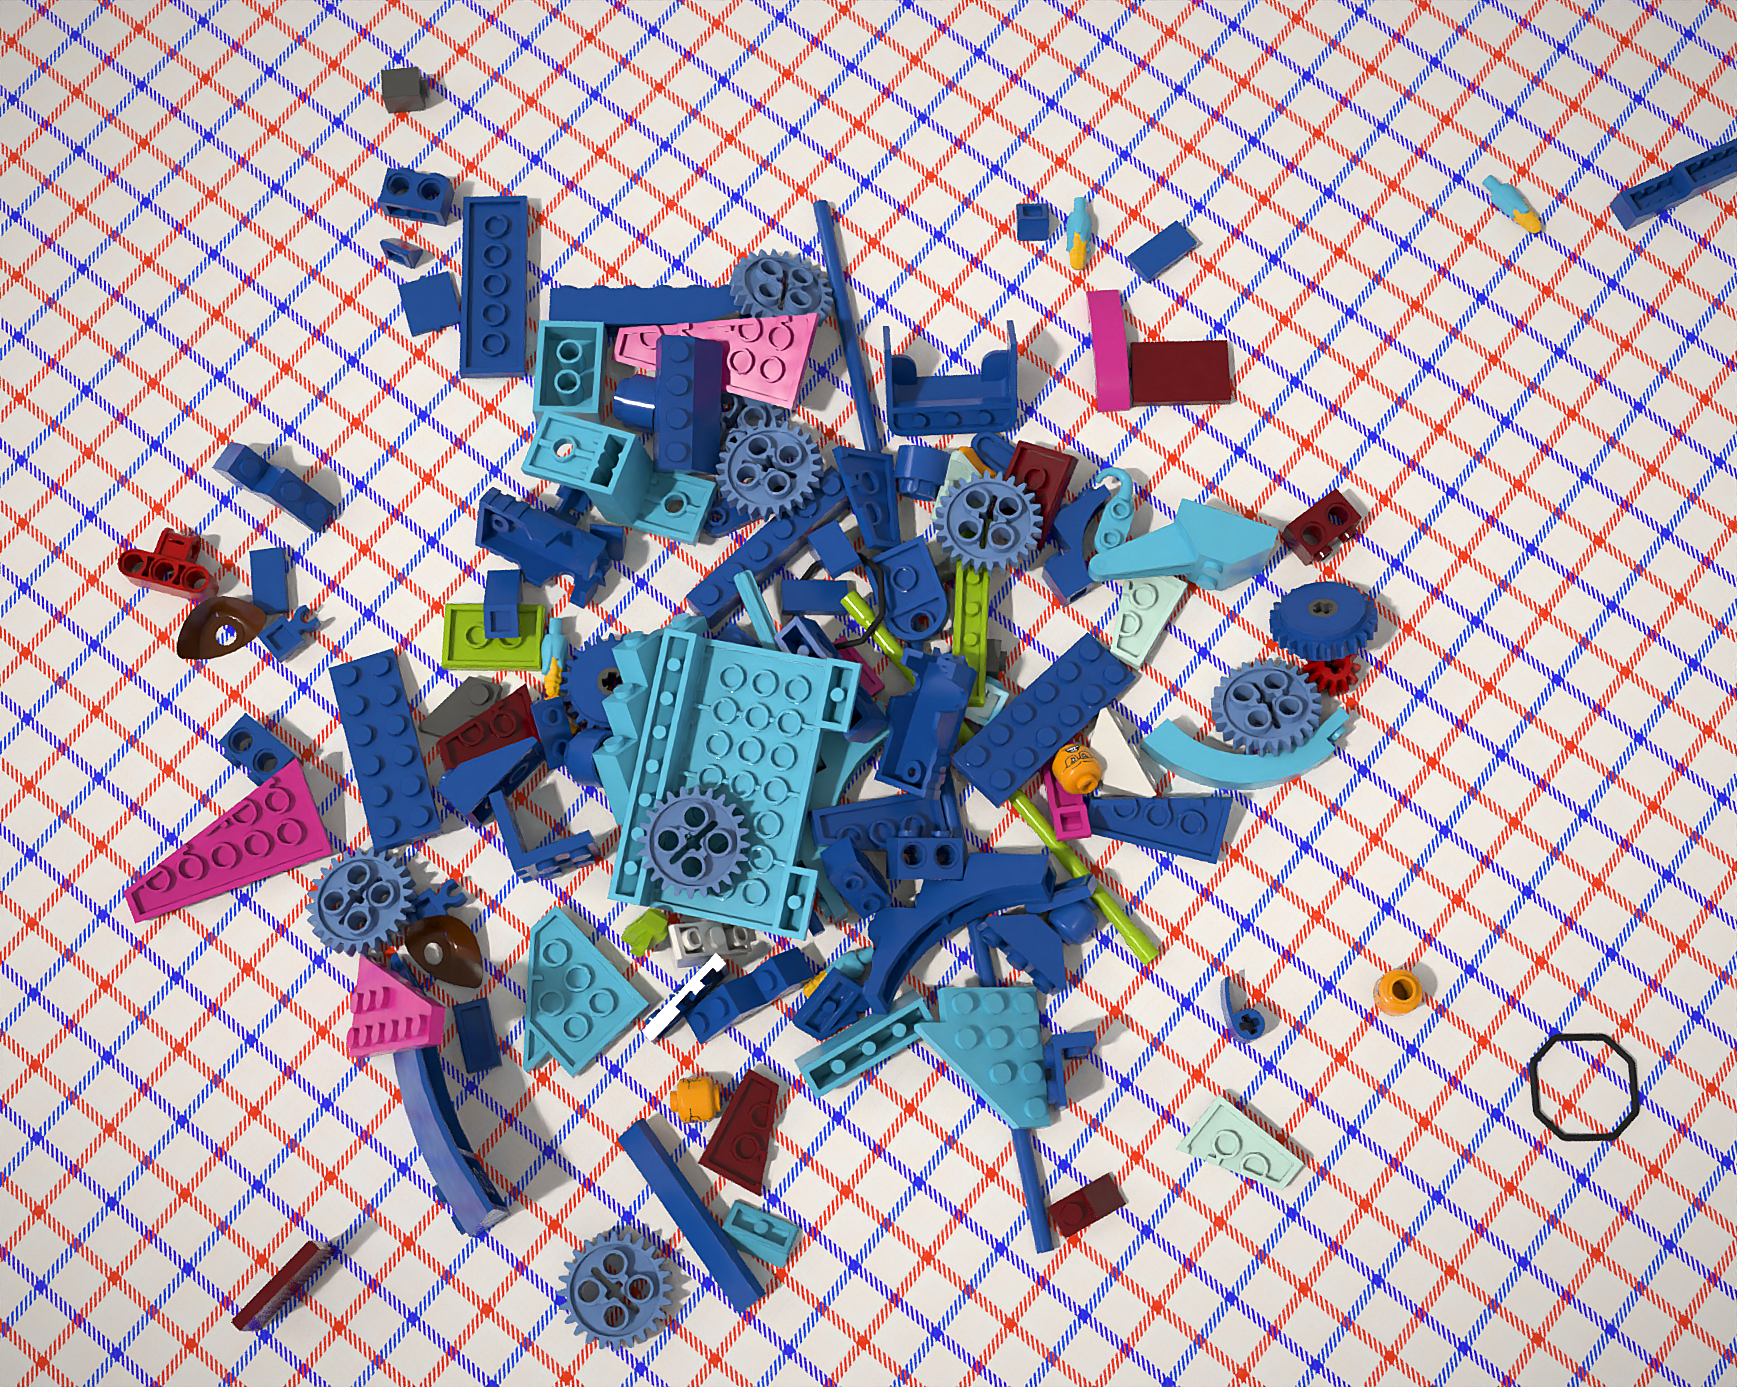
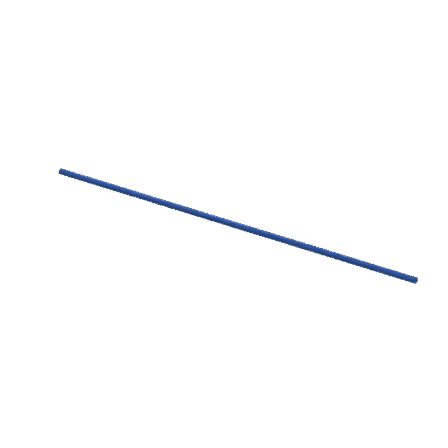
(948, 798)

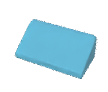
(759, 1234)

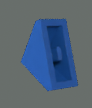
(832, 550)

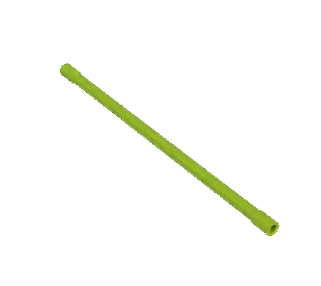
(1133, 936)

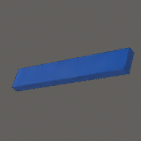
(691, 1216)

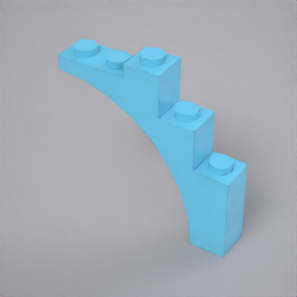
(628, 708)
(840, 763)

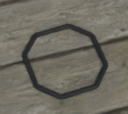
(881, 596)
(1633, 1087)

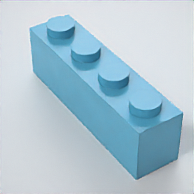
(863, 1044)

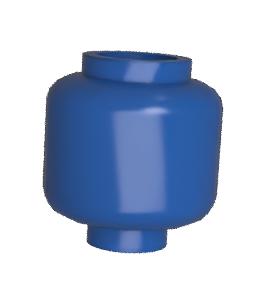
(1074, 921)

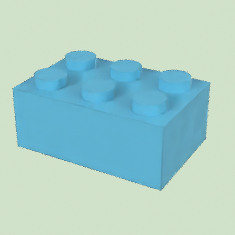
(571, 369)

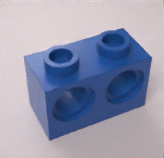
(414, 203)
(263, 749)
(924, 862)
(855, 877)

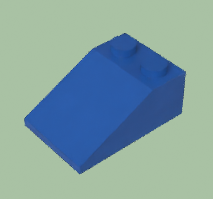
(504, 769)

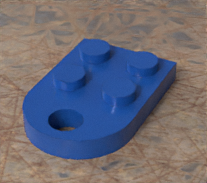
(911, 590)

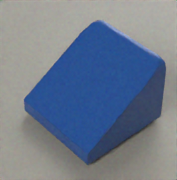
(1032, 222)
(401, 252)
(615, 539)

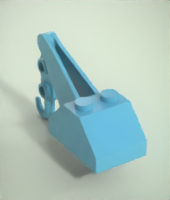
(1202, 543)

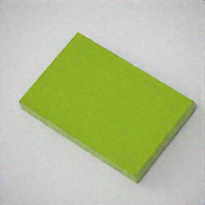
(469, 650)

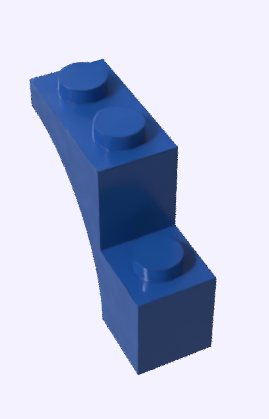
(274, 485)
(1067, 572)
(747, 994)

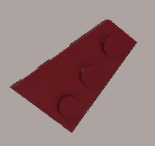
(493, 729)
(743, 1133)

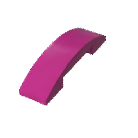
(1109, 350)
(1066, 810)

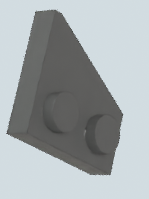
(460, 706)

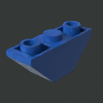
(1029, 948)

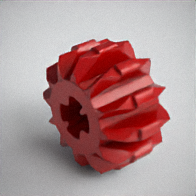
(1332, 682)

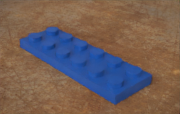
(494, 287)
(1042, 720)
(385, 751)

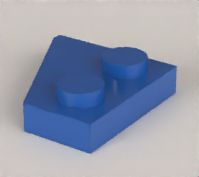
(831, 1005)

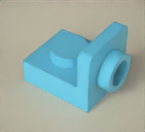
(994, 702)

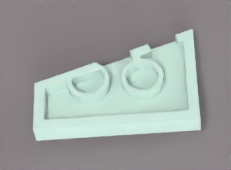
(1142, 615)
(1238, 1144)

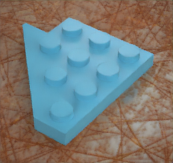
(573, 997)
(995, 1047)

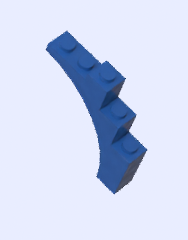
(942, 906)

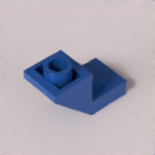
(502, 602)

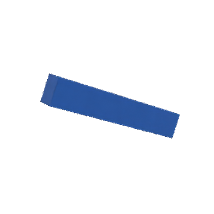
(1676, 186)

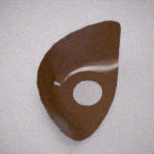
(199, 630)
(461, 953)

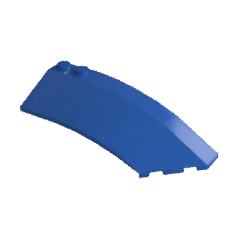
(440, 1135)

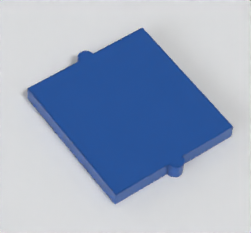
(430, 304)

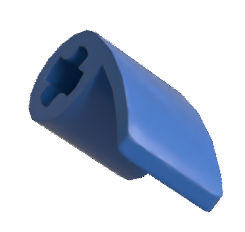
(1233, 1021)

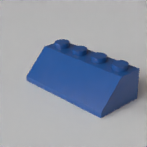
(687, 405)

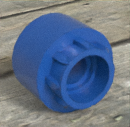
(635, 403)
(920, 472)
(579, 756)

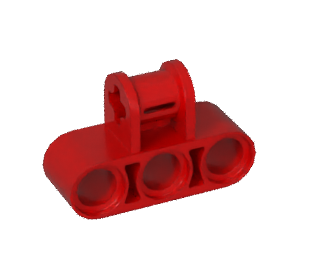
(174, 553)

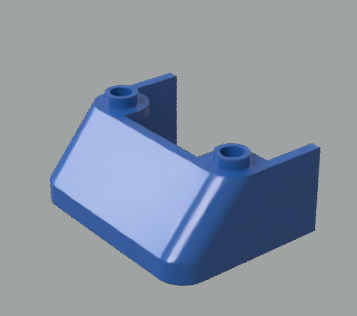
(951, 401)

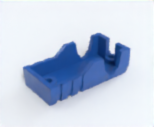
(541, 544)
(926, 722)

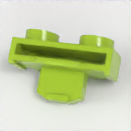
(646, 931)

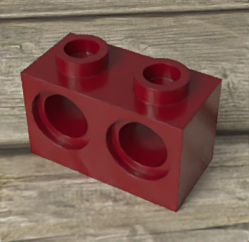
(1316, 523)

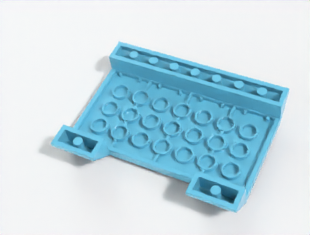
(750, 731)

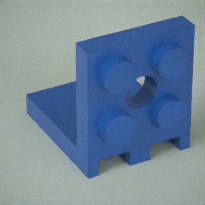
(544, 861)

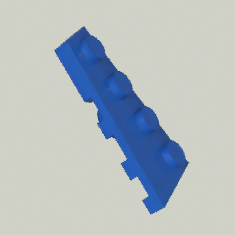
(1168, 824)

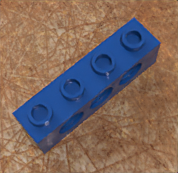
(806, 638)

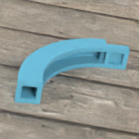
(1232, 771)

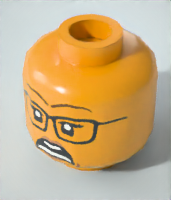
(1077, 769)
(1397, 992)
(696, 1099)

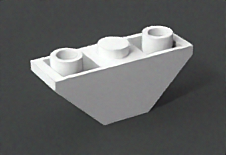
(1119, 760)
(699, 941)

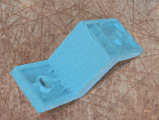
(619, 477)

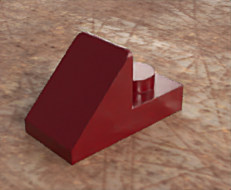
(1086, 1206)

